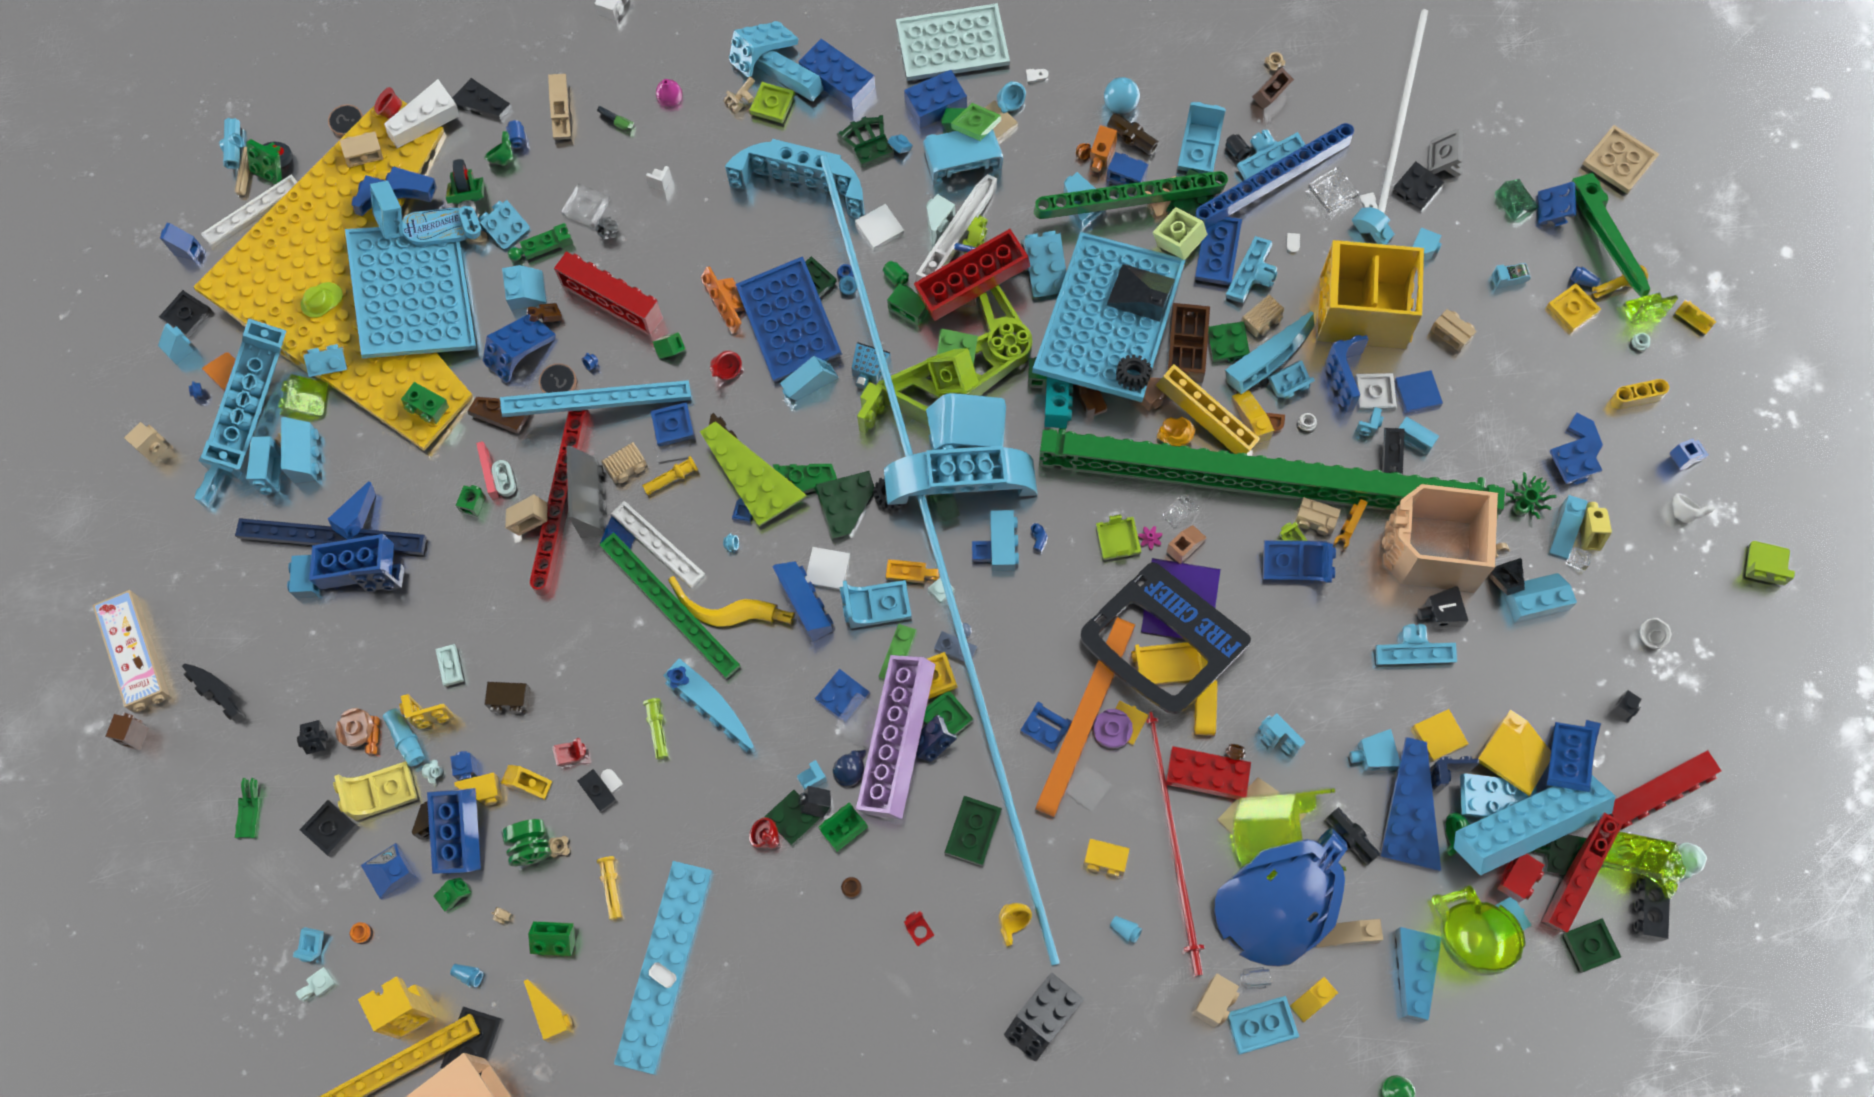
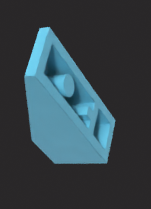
(1567, 526)

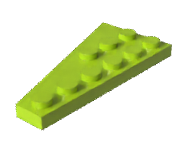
(757, 483)

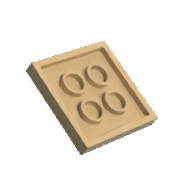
(1620, 159)

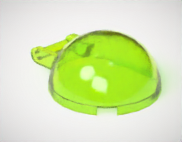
(1479, 934)

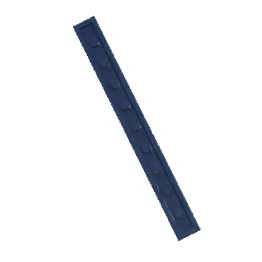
(318, 534)

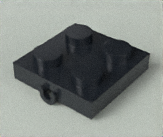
(1418, 185)

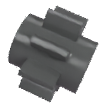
(607, 228)

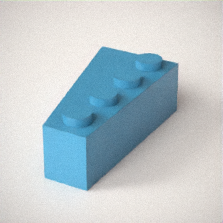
(1417, 971)

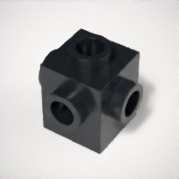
(312, 737)

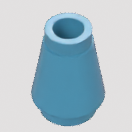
(466, 974)

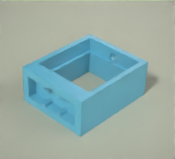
(386, 210)
(264, 465)

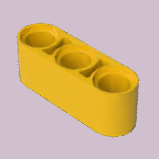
(1633, 399)
(1206, 711)

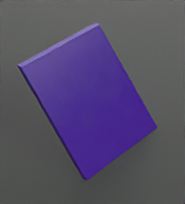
(1198, 578)

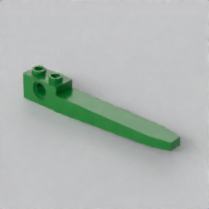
(1592, 204)

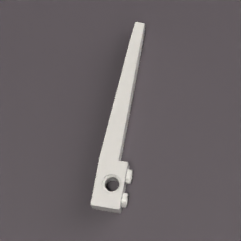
(957, 229)

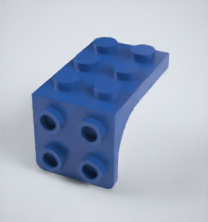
(513, 342)
(1340, 370)
(1298, 560)

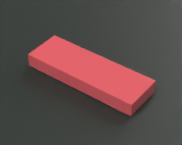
(487, 472)

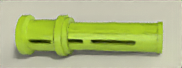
(655, 720)

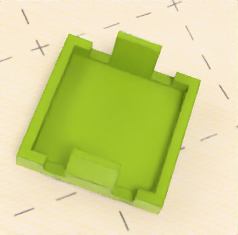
(1118, 537)

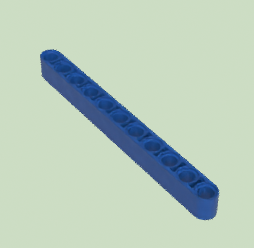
(1275, 175)

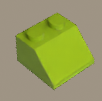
(952, 371)

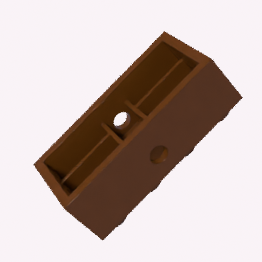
(1189, 339)

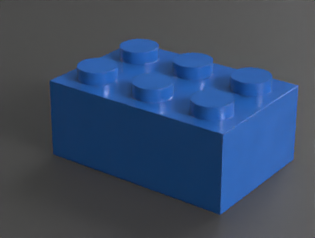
(931, 98)

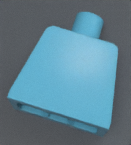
(1377, 752)

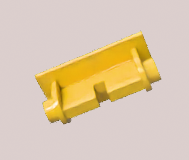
(1695, 317)

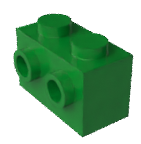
(424, 403)
(551, 938)

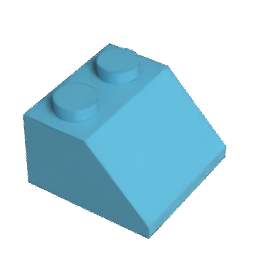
(523, 287)

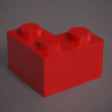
(1520, 877)

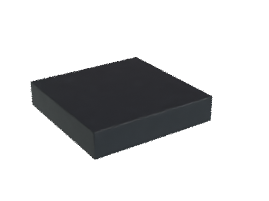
(185, 313)
(328, 828)

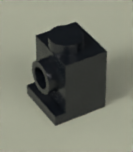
(1627, 706)

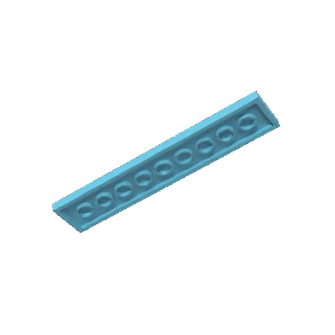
(670, 946)

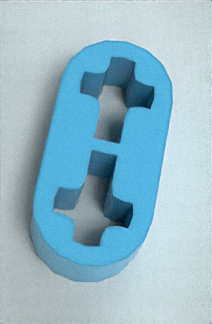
(466, 223)

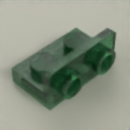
(1516, 198)

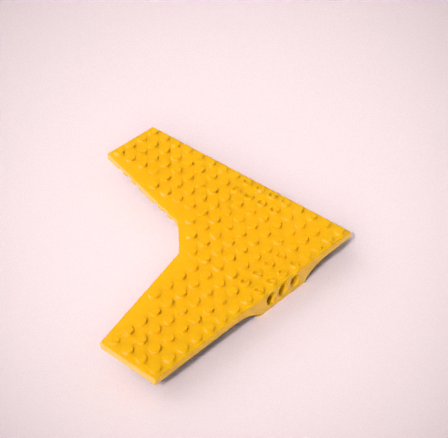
(306, 245)

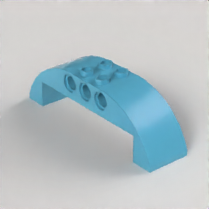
(244, 395)

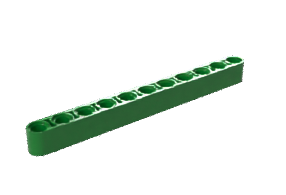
(1124, 200)

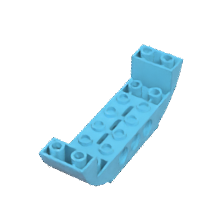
(797, 165)
(960, 472)

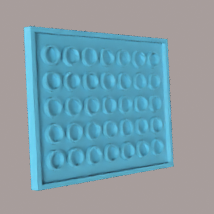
(408, 295)

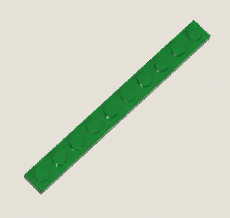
(670, 605)

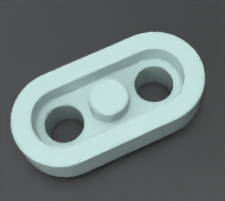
(504, 479)

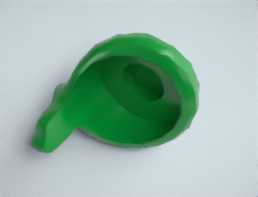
(501, 153)
(1453, 823)
(1398, 1087)

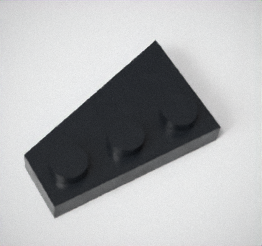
(481, 99)

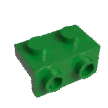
(842, 827)

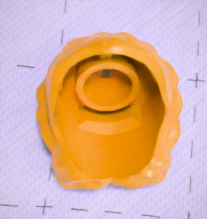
(1176, 431)

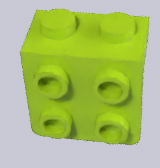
(1769, 563)

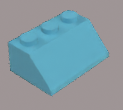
(299, 450)
(1541, 598)

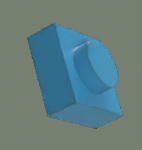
(900, 143)

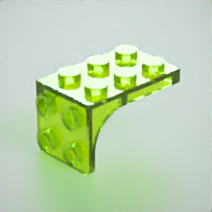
(1649, 857)

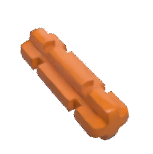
(371, 748)

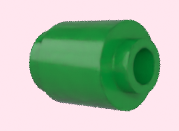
(895, 273)

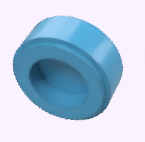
(847, 285)

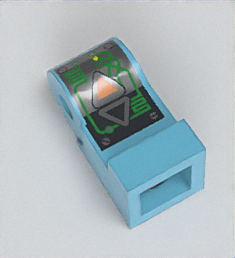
(1510, 275)

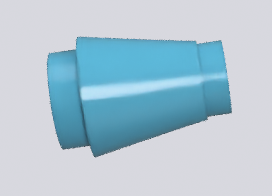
(1126, 928)

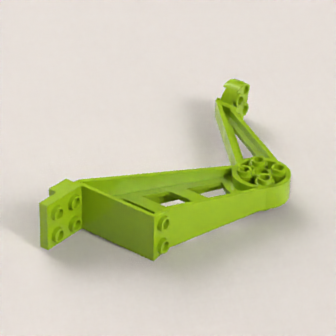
(992, 347)

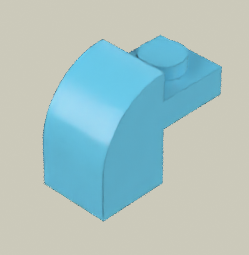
(1374, 222)

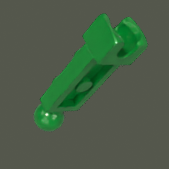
(542, 243)

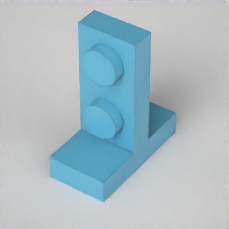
(212, 481)

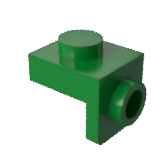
(451, 893)

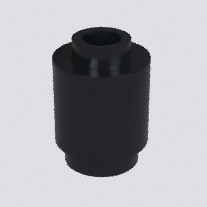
(1237, 147)

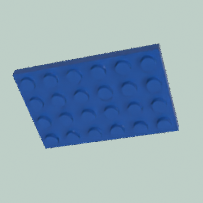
(788, 318)

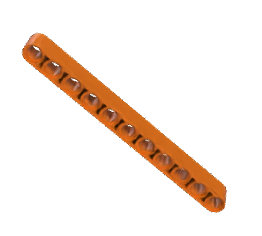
(1082, 723)

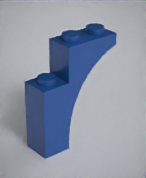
(403, 183)

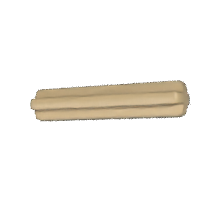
(243, 174)

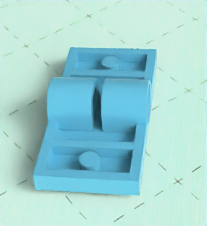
(1487, 795)

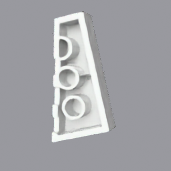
(422, 115)

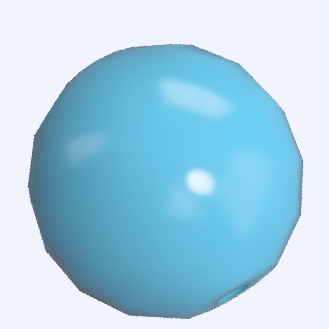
(1121, 95)

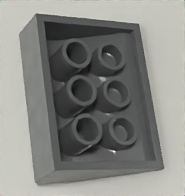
(585, 493)

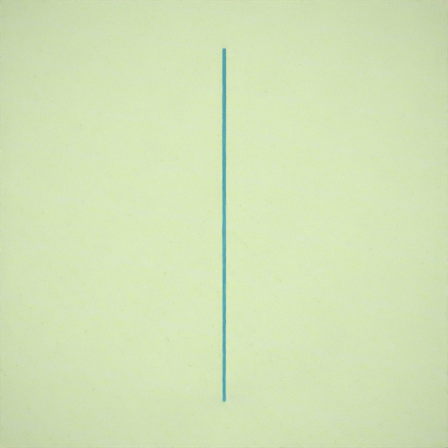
(943, 573)

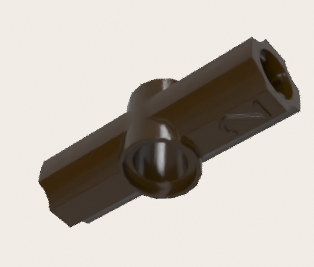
(1132, 133)

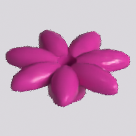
(1150, 540)

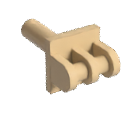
(735, 100)

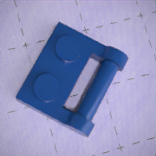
(1043, 732)

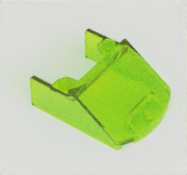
(1271, 821)

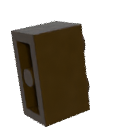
(507, 697)

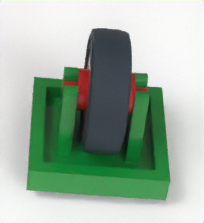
(268, 159)
(463, 185)

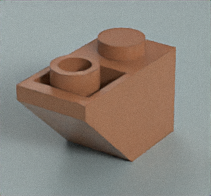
(1153, 395)
(1185, 543)

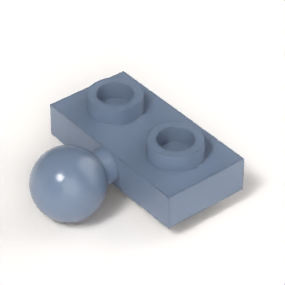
(950, 644)

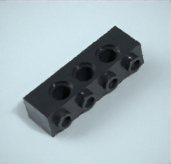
(1660, 909)

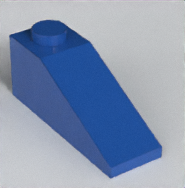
(352, 514)

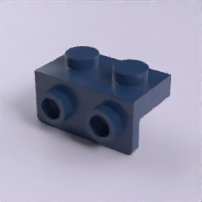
(934, 739)

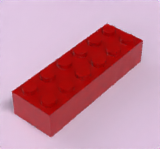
(972, 274)
(608, 292)

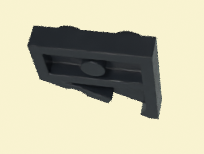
(1509, 576)

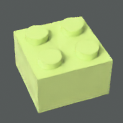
(1180, 233)

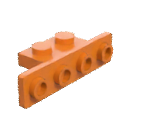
(725, 297)

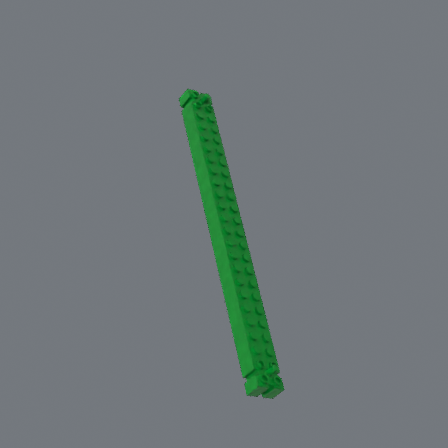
(1238, 470)

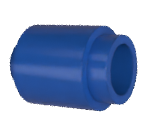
(516, 133)

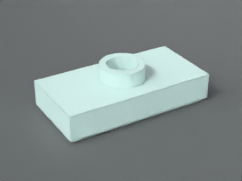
(449, 665)

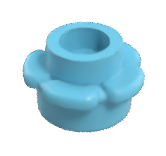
(731, 542)

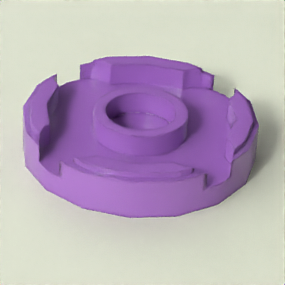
(1111, 734)

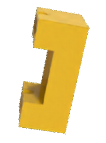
(397, 1009)

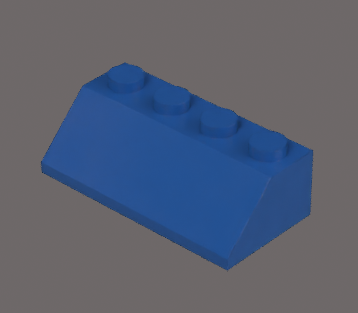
(803, 600)
(453, 831)

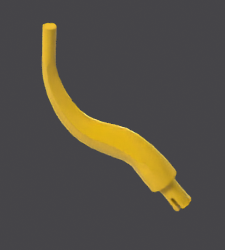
(734, 612)

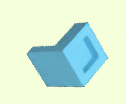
(813, 776)

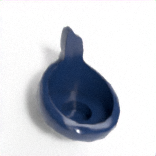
(849, 768)

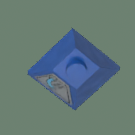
(388, 871)

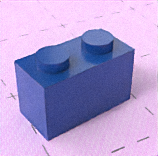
(1126, 169)

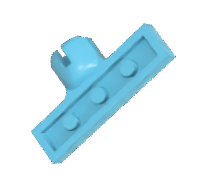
(1268, 152)
(1253, 270)
(1415, 649)

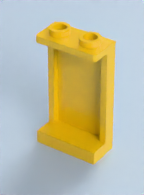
(1168, 662)

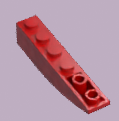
(1582, 874)

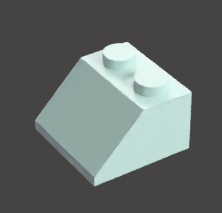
(939, 215)

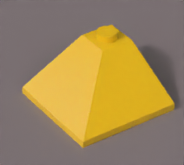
(1516, 753)

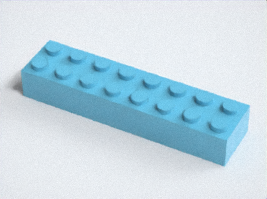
(1531, 824)

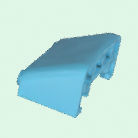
(958, 152)
(966, 421)

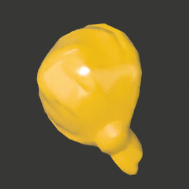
(1013, 919)

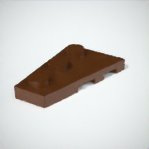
(490, 411)

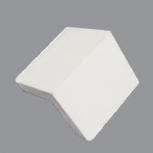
(659, 179)

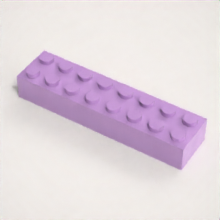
(895, 736)

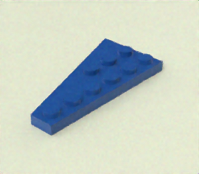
(1411, 820)

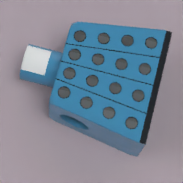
(866, 365)

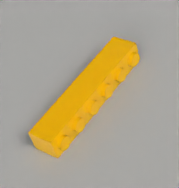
(1207, 411)

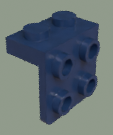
(379, 579)

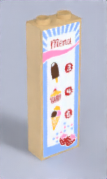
(131, 651)

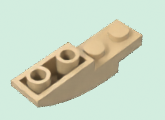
(559, 106)

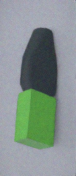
(619, 121)

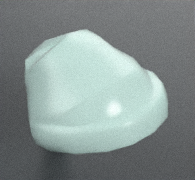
(1692, 858)

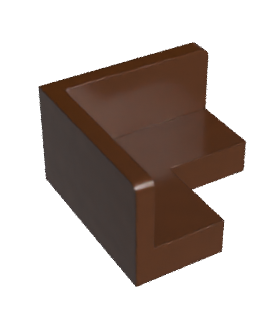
(1090, 400)

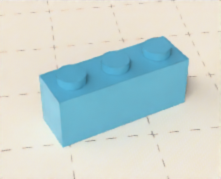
(1003, 540)

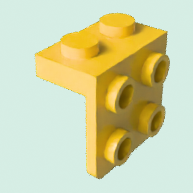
(422, 718)

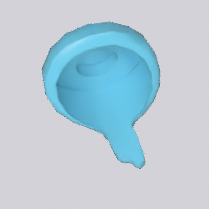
(1011, 96)

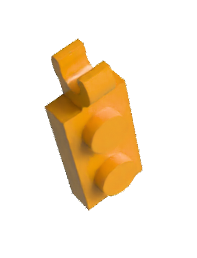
(1349, 526)
(910, 571)

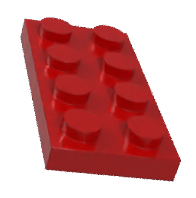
(1208, 773)

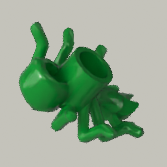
(1529, 497)

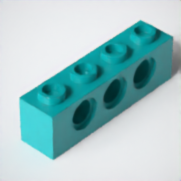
(1057, 403)

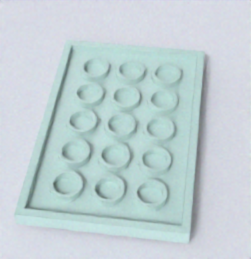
(952, 41)

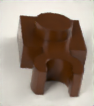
(546, 312)

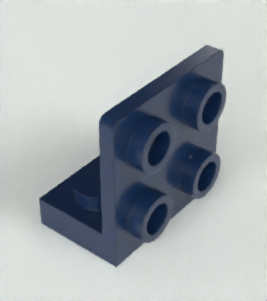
(1442, 769)

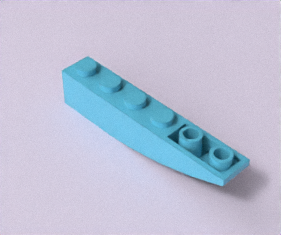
(790, 74)
(1269, 356)
(712, 704)

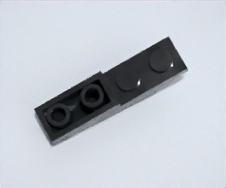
(215, 689)

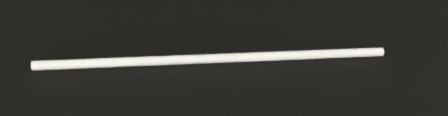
(1402, 112)

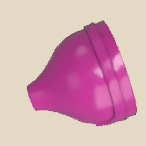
(668, 93)

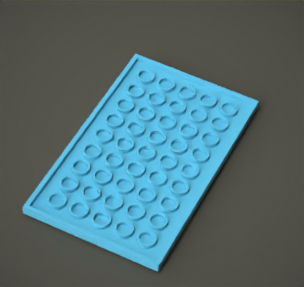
(1088, 336)

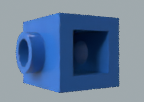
(464, 765)

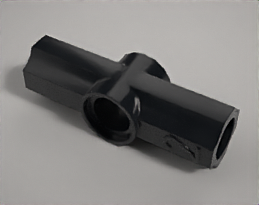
(1353, 835)

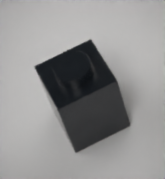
(815, 801)

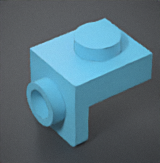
(1370, 428)
(309, 944)

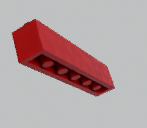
(1665, 787)

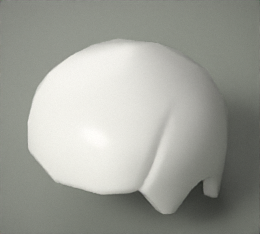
(1655, 633)

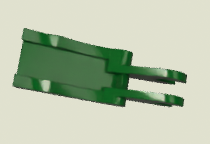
(248, 810)

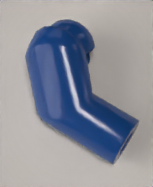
(1040, 536)

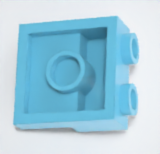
(1276, 731)

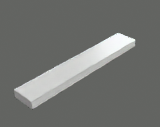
(247, 213)
(658, 544)

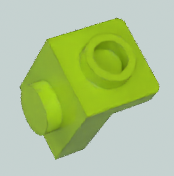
(1292, 532)

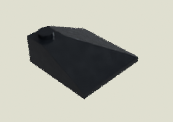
(1141, 292)

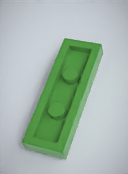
(899, 646)

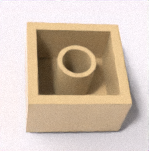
(1215, 1001)

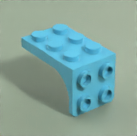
(753, 41)
(1201, 137)
(1046, 263)
(875, 603)

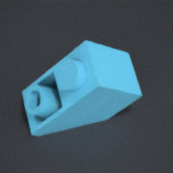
(174, 344)

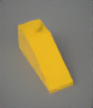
(1253, 415)
(549, 1016)

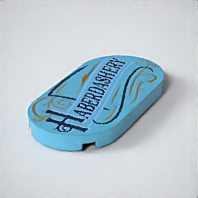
(434, 227)

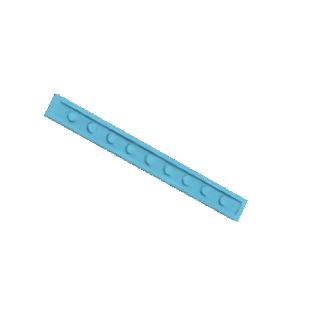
(595, 398)

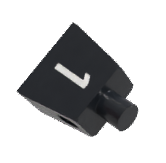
(1445, 609)

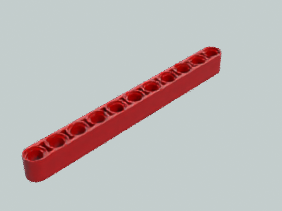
(557, 504)

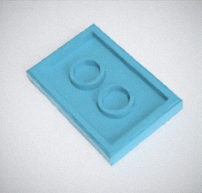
(1262, 1025)

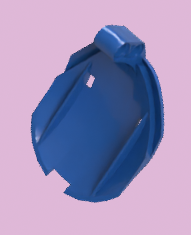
(1272, 915)

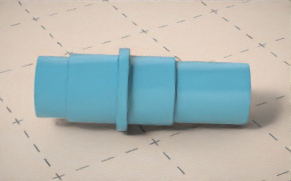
(403, 737)

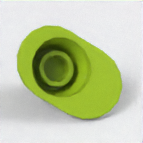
(321, 299)

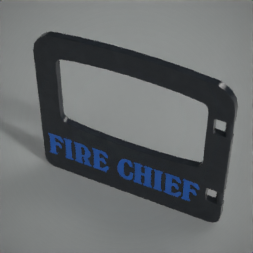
(1184, 612)

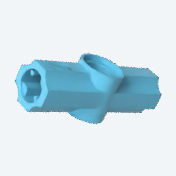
(231, 143)

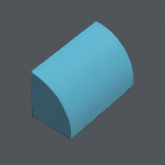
(1418, 435)

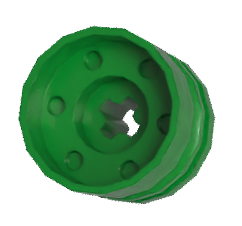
(526, 842)

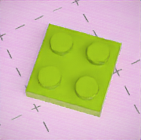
(772, 102)

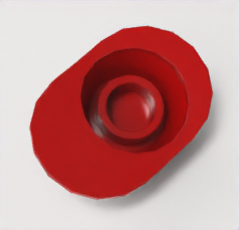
(387, 103)

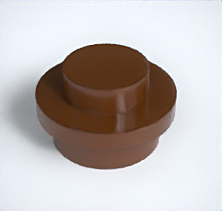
(1235, 751)
(851, 887)

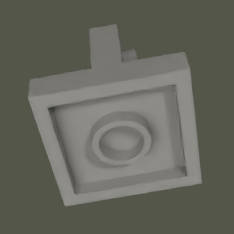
(1447, 153)

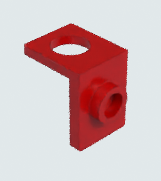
(912, 922)

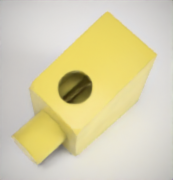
(1595, 527)

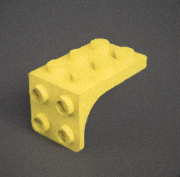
(375, 791)

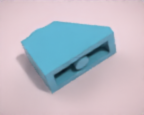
(1429, 241)

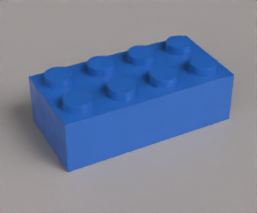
(839, 74)
(335, 560)

